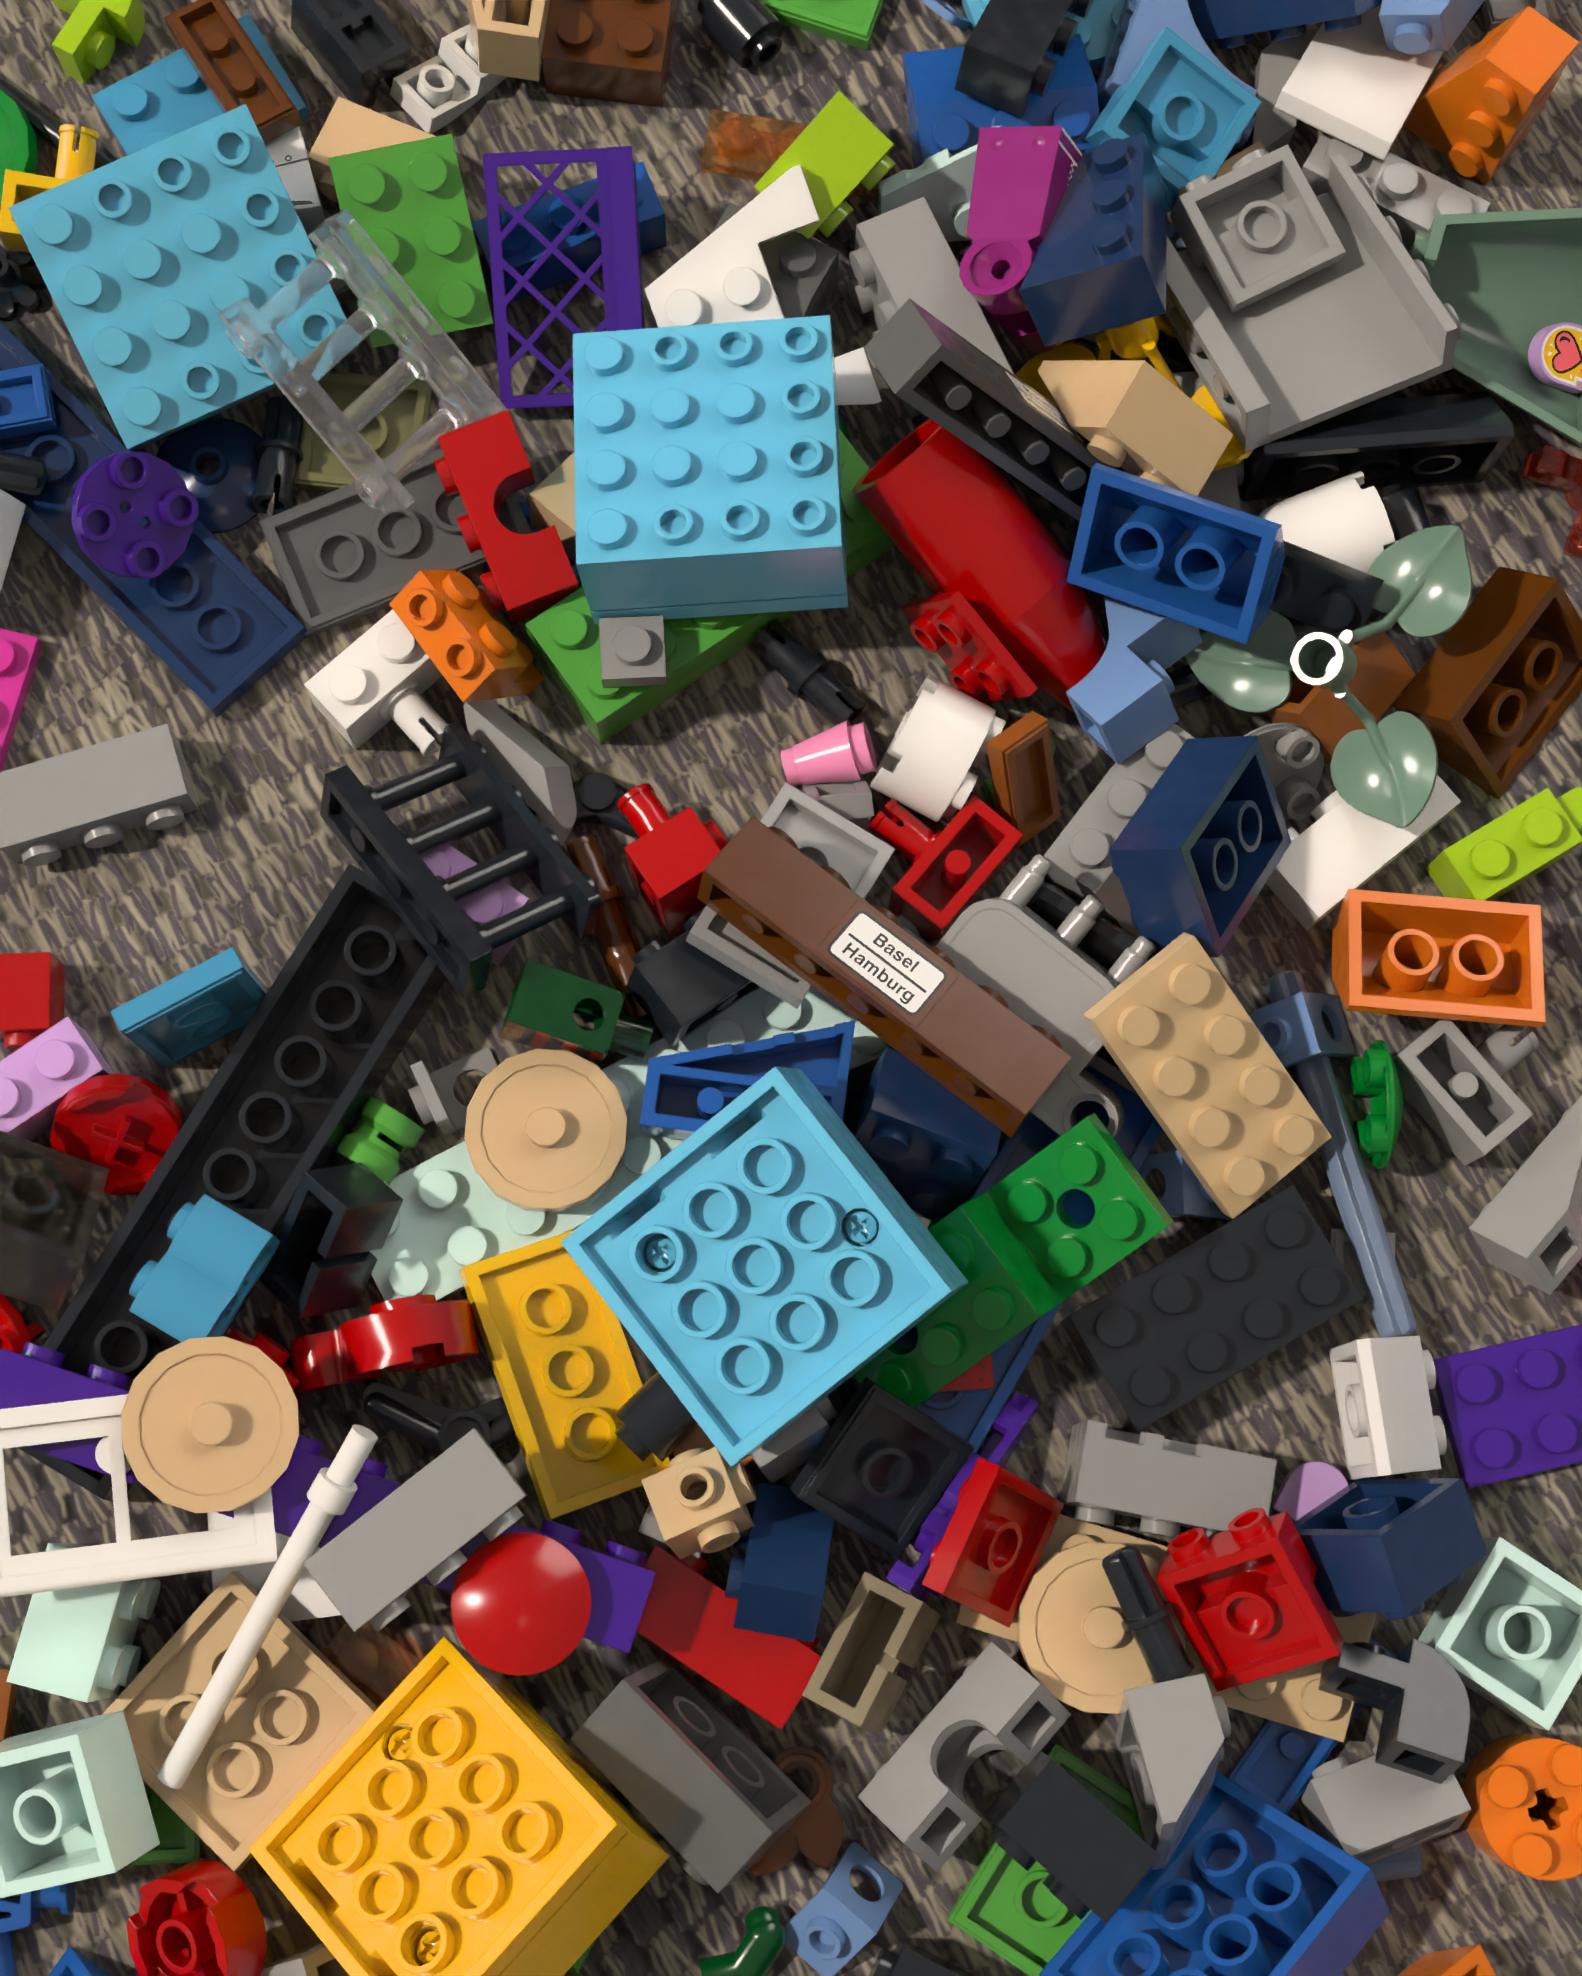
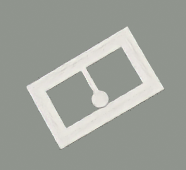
(127, 1560)

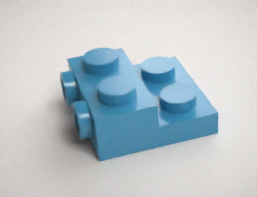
(1182, 107)

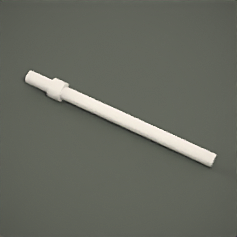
(328, 1497)

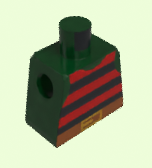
(544, 1016)

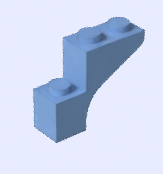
(1128, 691)

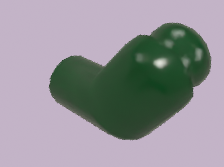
(757, 1949)

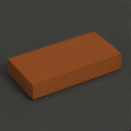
(1025, 775)

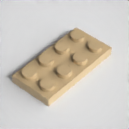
(1207, 1075)

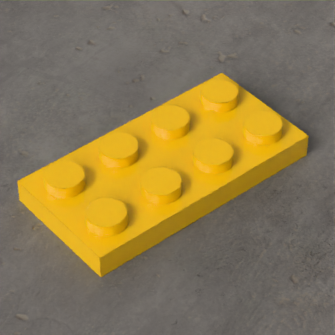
(559, 1373)

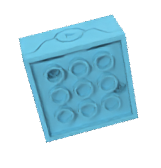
(153, 256)
(708, 469)
(763, 1262)

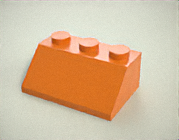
(1439, 957)

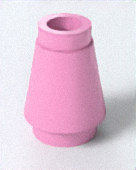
(831, 756)

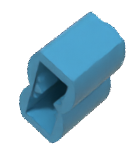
(204, 1272)

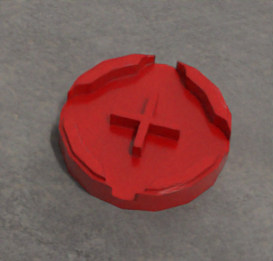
(119, 1126)

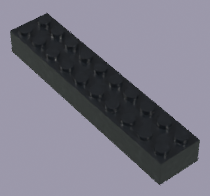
(264, 1118)

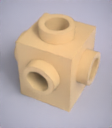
(700, 1502)

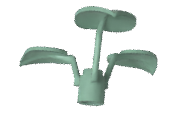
(1388, 764)

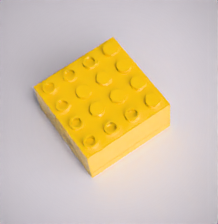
(457, 1836)

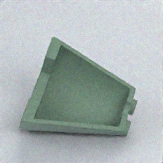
(1506, 283)

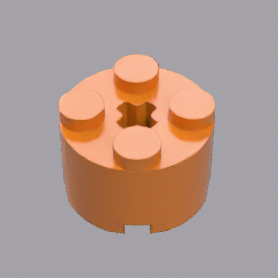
(1502, 1789)

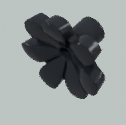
(18, 283)

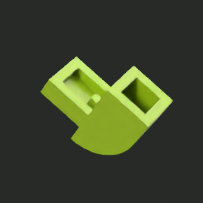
(91, 32)

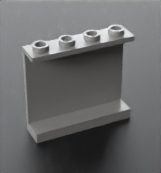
(1323, 340)

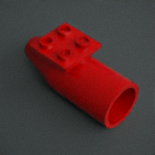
(995, 571)

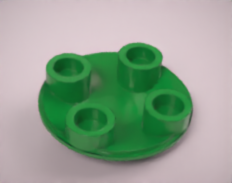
(1380, 1081)

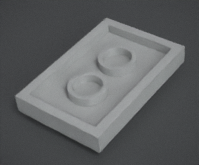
(825, 840)

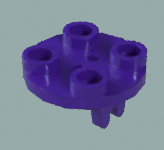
(149, 491)

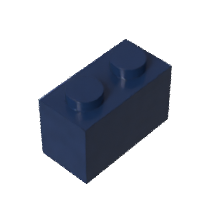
(783, 1568)

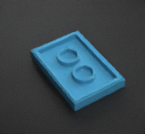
(192, 1008)

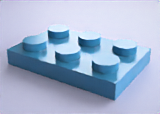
(173, 97)

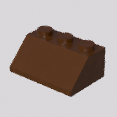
(1500, 678)

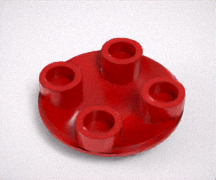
(521, 1603)

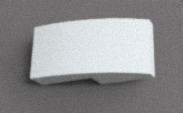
(444, 84)

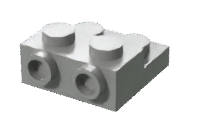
(1256, 227)

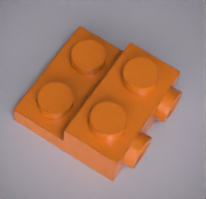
(465, 637)

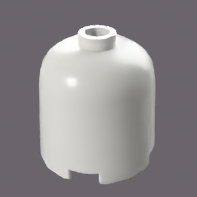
(1336, 521)

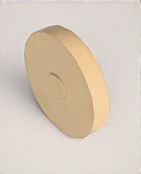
(546, 1130)
(210, 1424)
(1075, 1633)

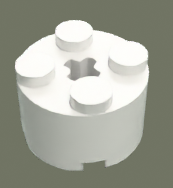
(934, 750)

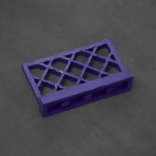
(618, 259)

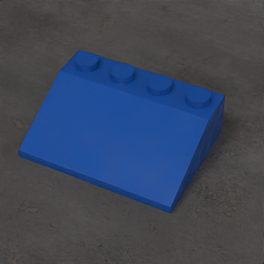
(1235, 1900)

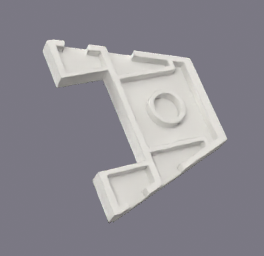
(730, 281)

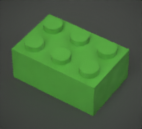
(419, 218)

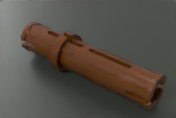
(612, 926)

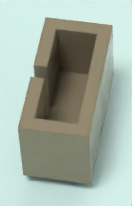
(866, 1651)

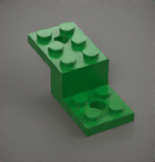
(1023, 1255)

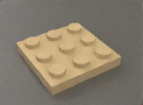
(272, 1736)

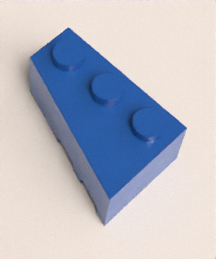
(697, 1084)

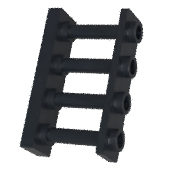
(429, 901)

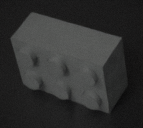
(689, 1773)

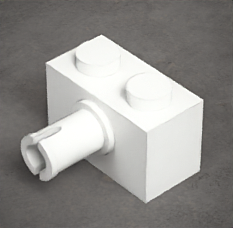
(377, 682)

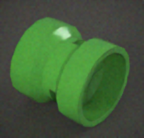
(371, 1151)

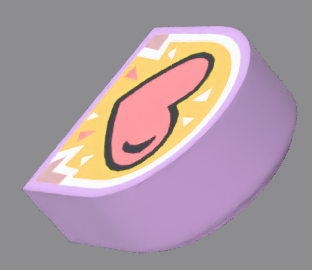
(1557, 356)

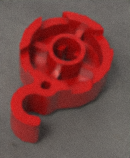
(396, 1336)
(197, 1924)

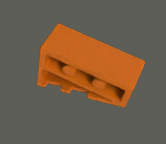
(1492, 93)

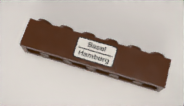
(883, 975)

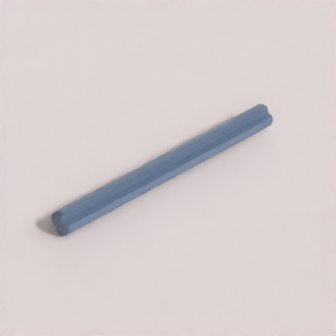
(1351, 1184)

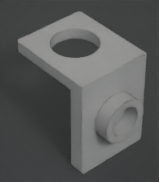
(435, 1091)

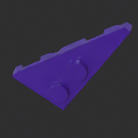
(998, 1449)

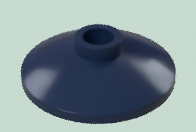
(228, 493)

